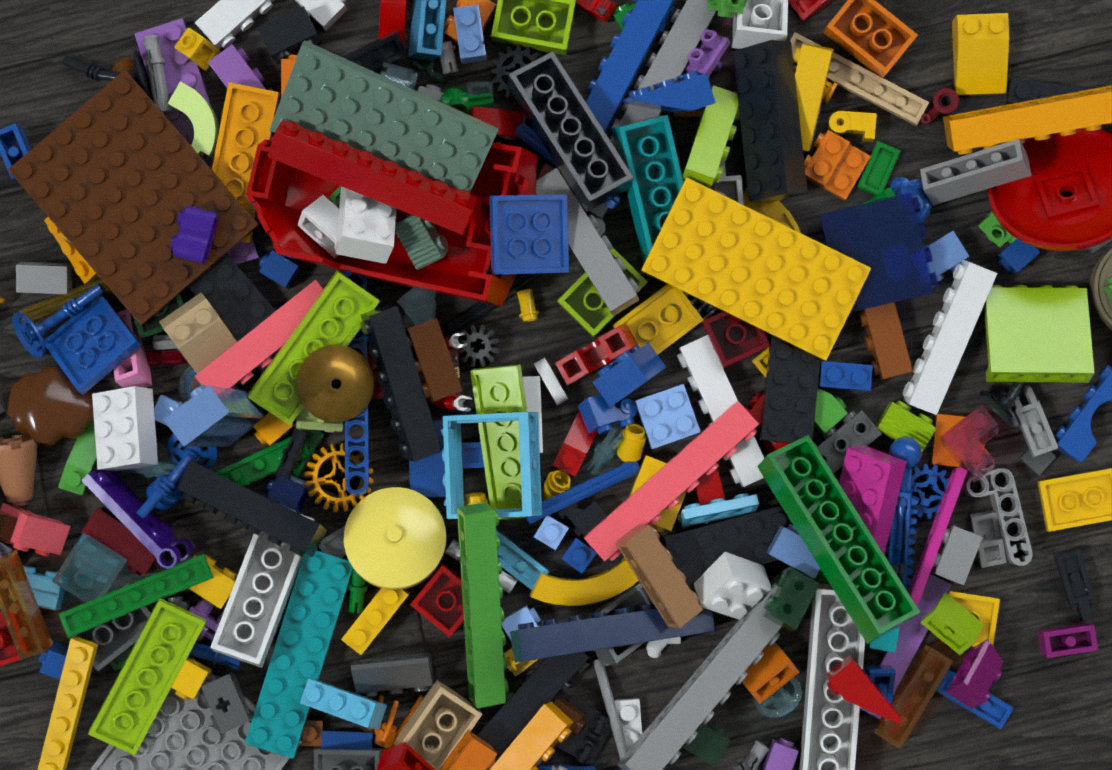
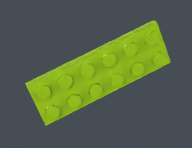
(329, 321)
(494, 392)
(147, 676)

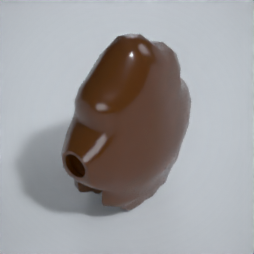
(49, 407)

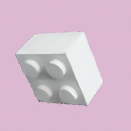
(732, 585)

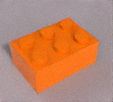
(870, 34)

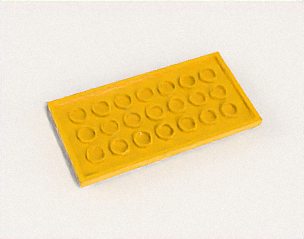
(756, 269)

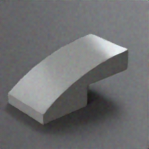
(991, 548)

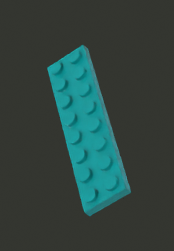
(299, 652)

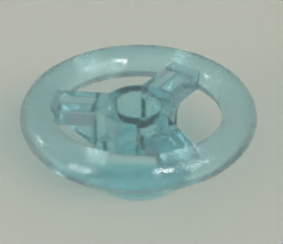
(782, 701)

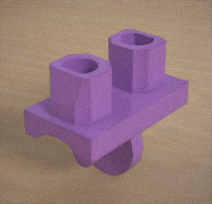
(708, 54)
(203, 610)

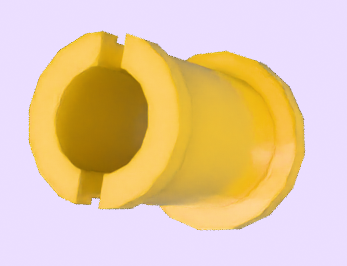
(527, 305)

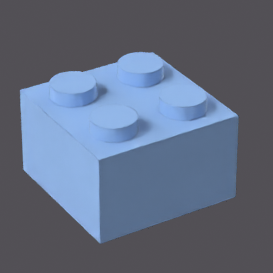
(667, 416)

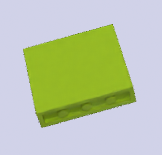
(1038, 335)

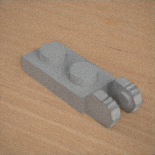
(1034, 424)

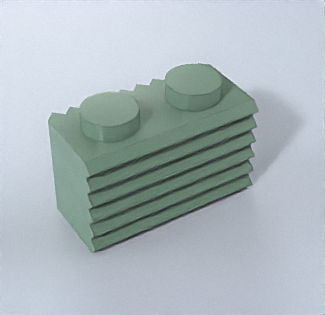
(420, 240)

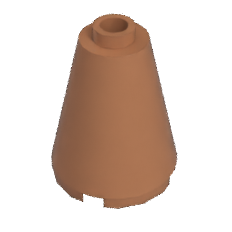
(18, 468)

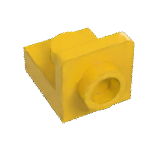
(196, 48)

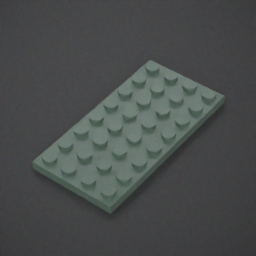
(383, 118)

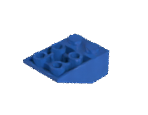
(686, 95)

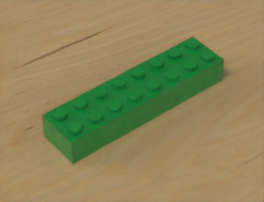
(838, 539)

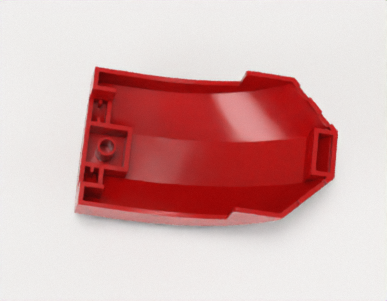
(464, 272)

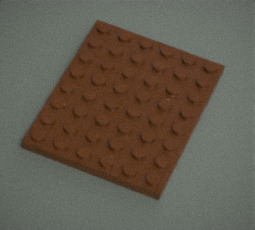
(116, 191)

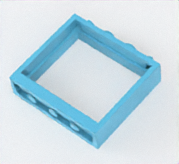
(528, 461)

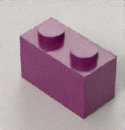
(1067, 640)

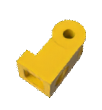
(853, 122)

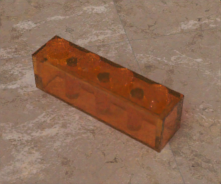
(21, 608)
(914, 695)

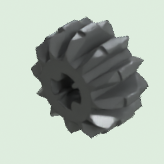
(473, 338)

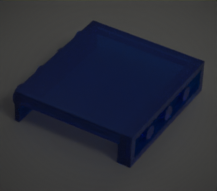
(888, 241)

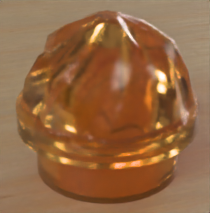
(123, 64)

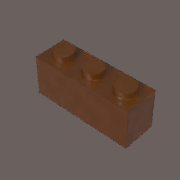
(433, 360)

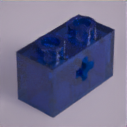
(287, 493)

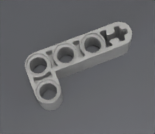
(1004, 518)

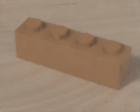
(659, 575)

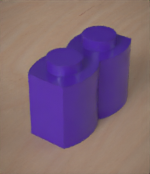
(195, 234)

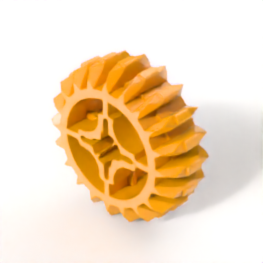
(326, 480)

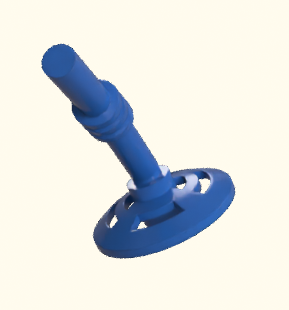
(34, 332)
(186, 455)

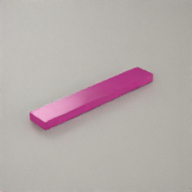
(936, 534)

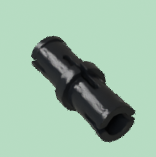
(292, 453)

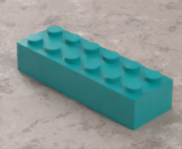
(652, 160)

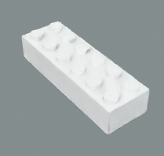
(257, 601)

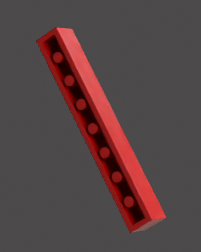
(372, 176)

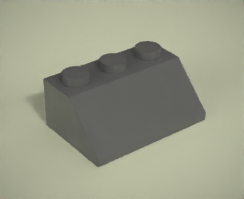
(393, 674)

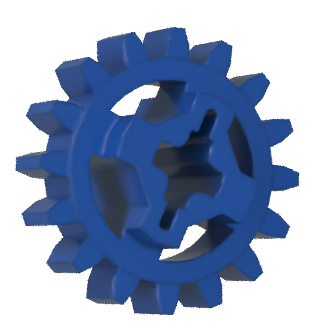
(931, 480)

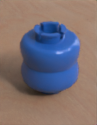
(170, 500)

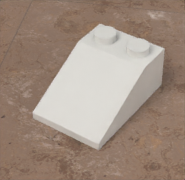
(760, 22)

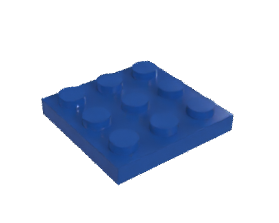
(529, 234)
(91, 344)

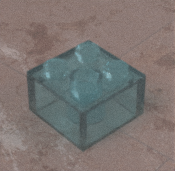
(89, 569)

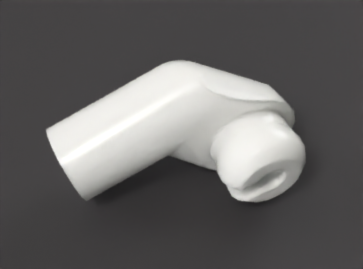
(655, 647)

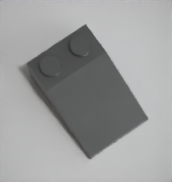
(631, 599)
(347, 758)

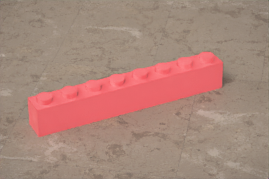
(673, 478)

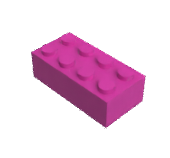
(873, 487)

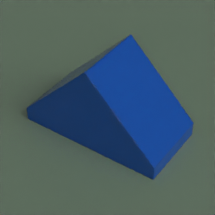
(884, 678)

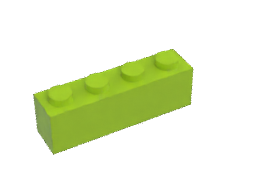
(711, 138)

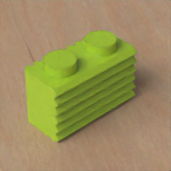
(899, 422)

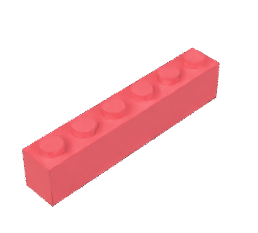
(260, 343)

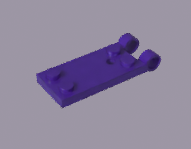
(124, 504)

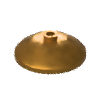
(321, 369)

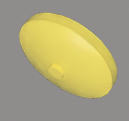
(395, 538)

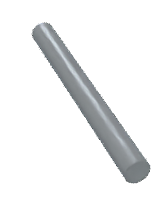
(611, 708)

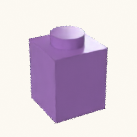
(781, 755)

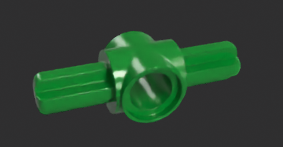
(459, 100)

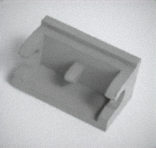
(43, 277)

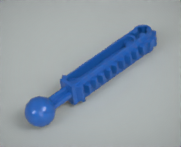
(901, 529)

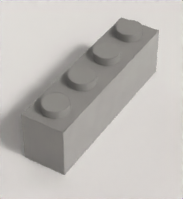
(975, 172)

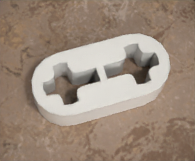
(550, 381)

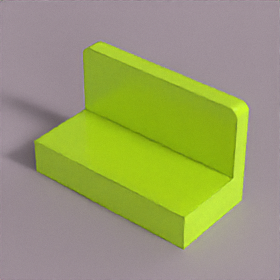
(953, 624)

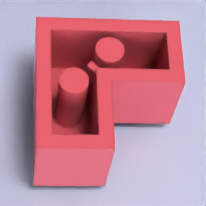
(36, 531)

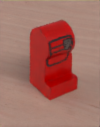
(599, 9)

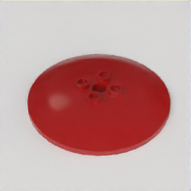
(1033, 205)

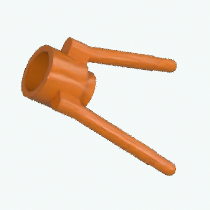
(387, 732)

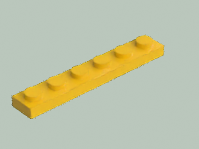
(68, 704)

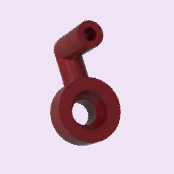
(938, 107)

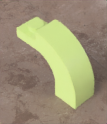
(201, 115)

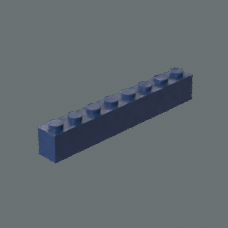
(600, 632)

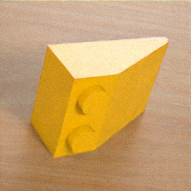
(980, 53)

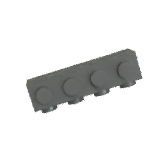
(855, 431)

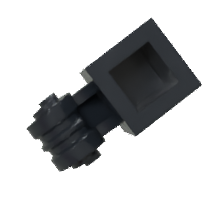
(583, 519)

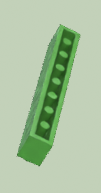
(482, 604)

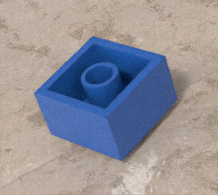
(628, 373)

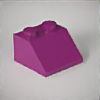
(976, 675)

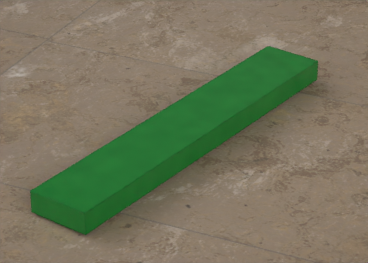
(135, 595)

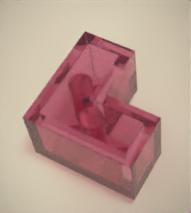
(966, 442)

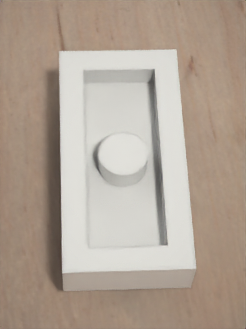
(630, 719)

